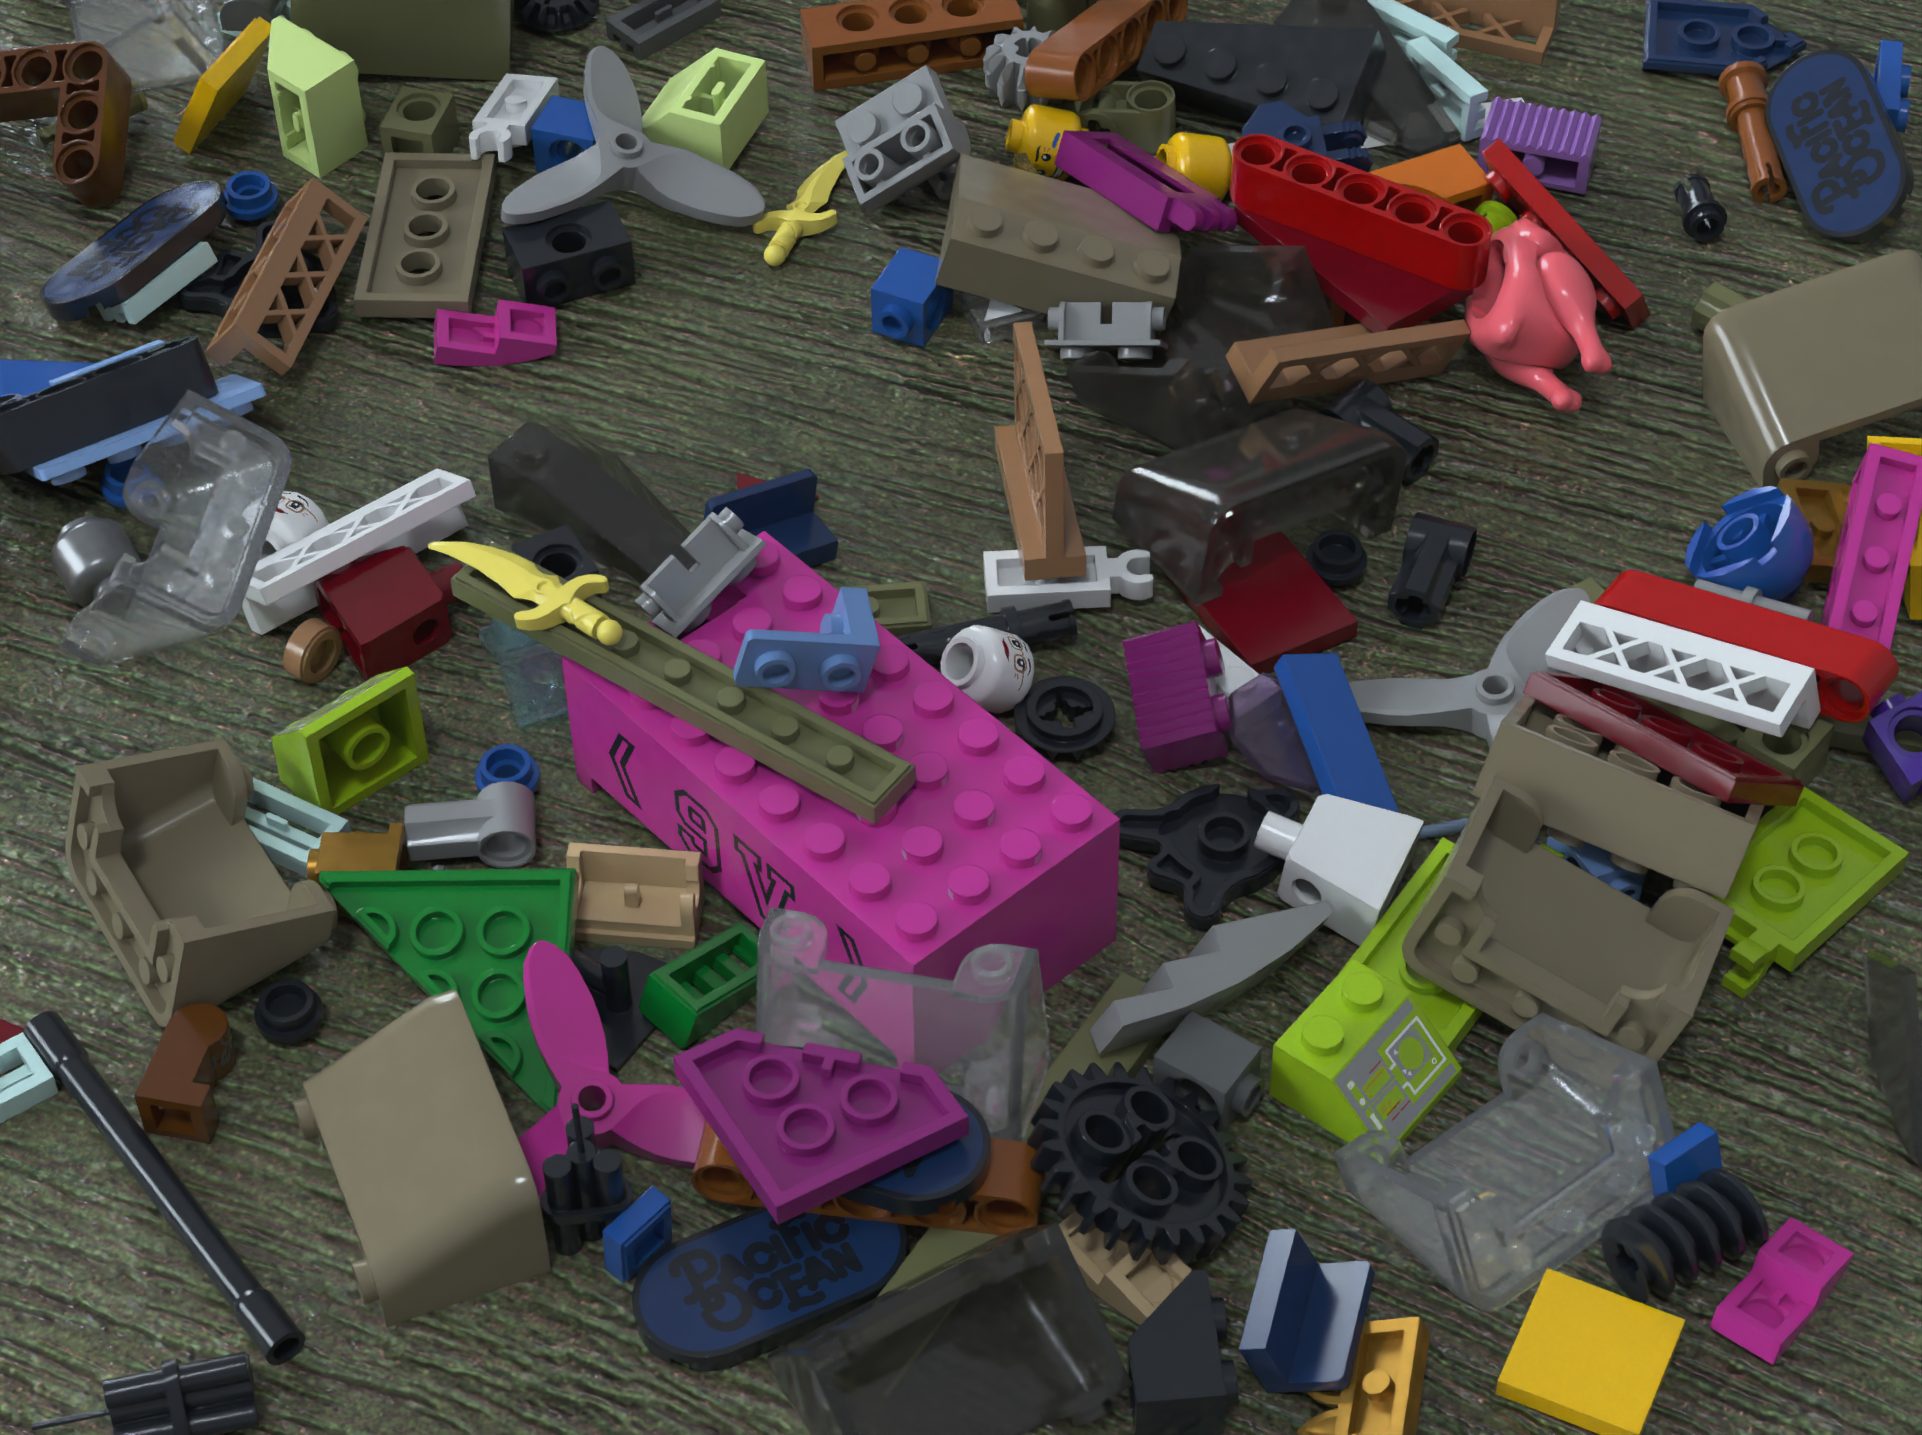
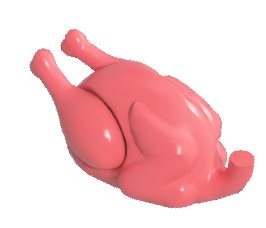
(1535, 313)

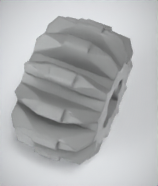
(1006, 65)

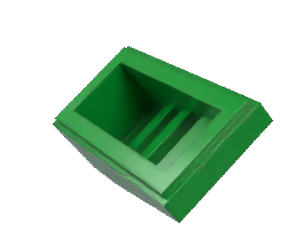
(680, 1008)

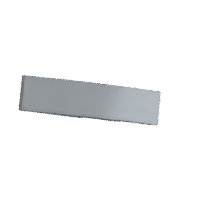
(1217, 971)

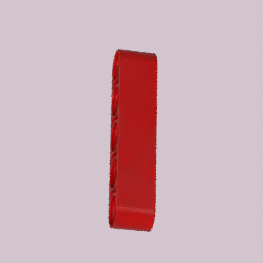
(1361, 211)
(1848, 667)

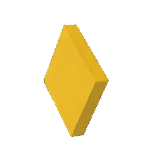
(223, 84)
(1590, 1356)

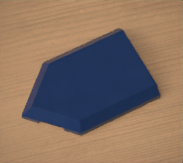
(1710, 36)

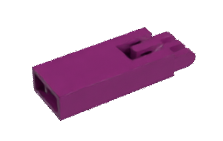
(1141, 183)

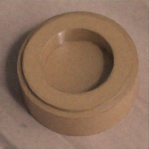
(312, 651)

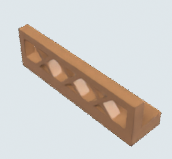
(1499, 22)
(271, 271)
(1341, 356)

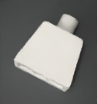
(1342, 856)

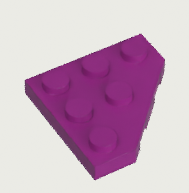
(814, 1116)

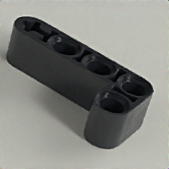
(100, 403)

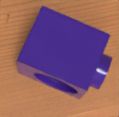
(1899, 766)

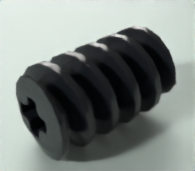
(1681, 1233)

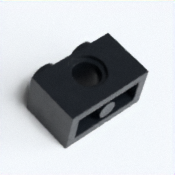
(570, 255)

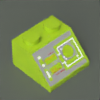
(354, 743)
(1363, 1058)

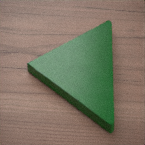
(471, 937)

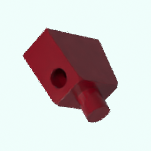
(387, 609)

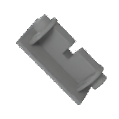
(1130, 333)
(722, 558)

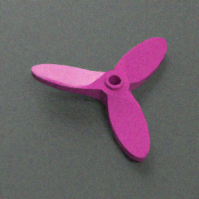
(567, 1029)

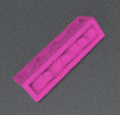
(1875, 545)

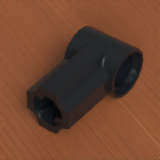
(1370, 407)
(1432, 560)

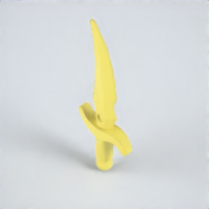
(799, 217)
(524, 581)

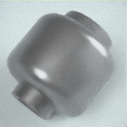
(87, 555)

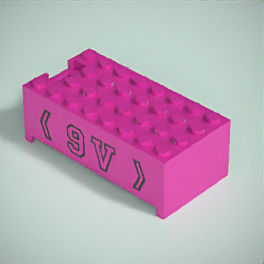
(967, 858)

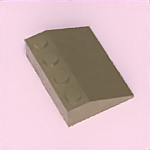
(1050, 243)
(1619, 800)

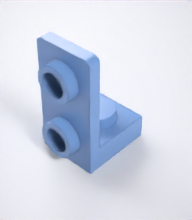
(824, 661)

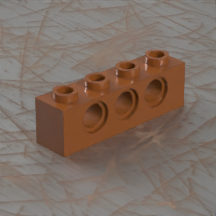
(896, 37)

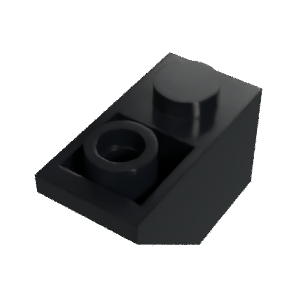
(1178, 1367)

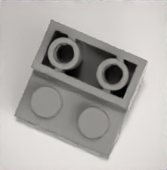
(901, 139)

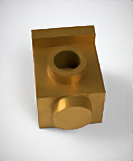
(359, 853)

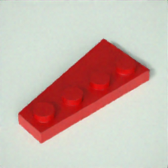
(1522, 190)

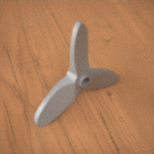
(630, 161)
(1480, 699)

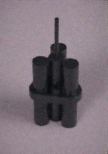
(583, 1188)
(178, 1399)

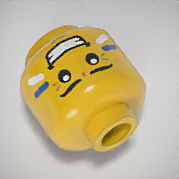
(1040, 136)

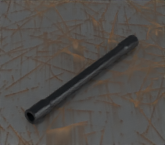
(253, 1306)

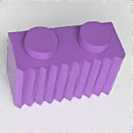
(1549, 142)

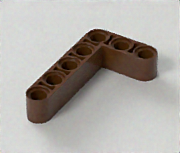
(92, 109)

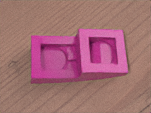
(512, 336)
(1782, 1290)

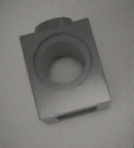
(1213, 1065)

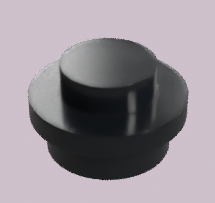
(1337, 557)
(288, 1012)

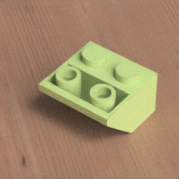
(314, 99)
(711, 106)

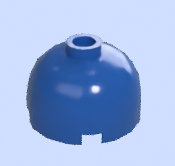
(1756, 545)

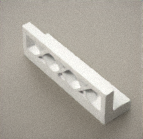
(407, 517)
(1686, 669)

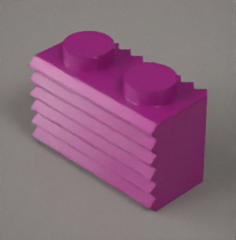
(1177, 696)

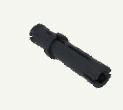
(1031, 625)

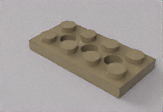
(400, 217)

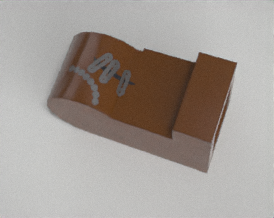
(183, 1073)

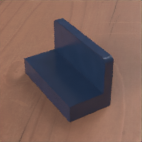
(785, 512)
(1304, 1317)

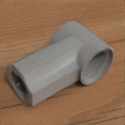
(494, 827)

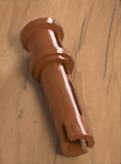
(1745, 89)

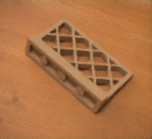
(1035, 474)

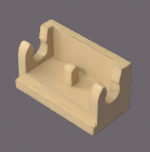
(637, 895)

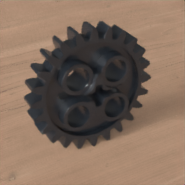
(1165, 1200)

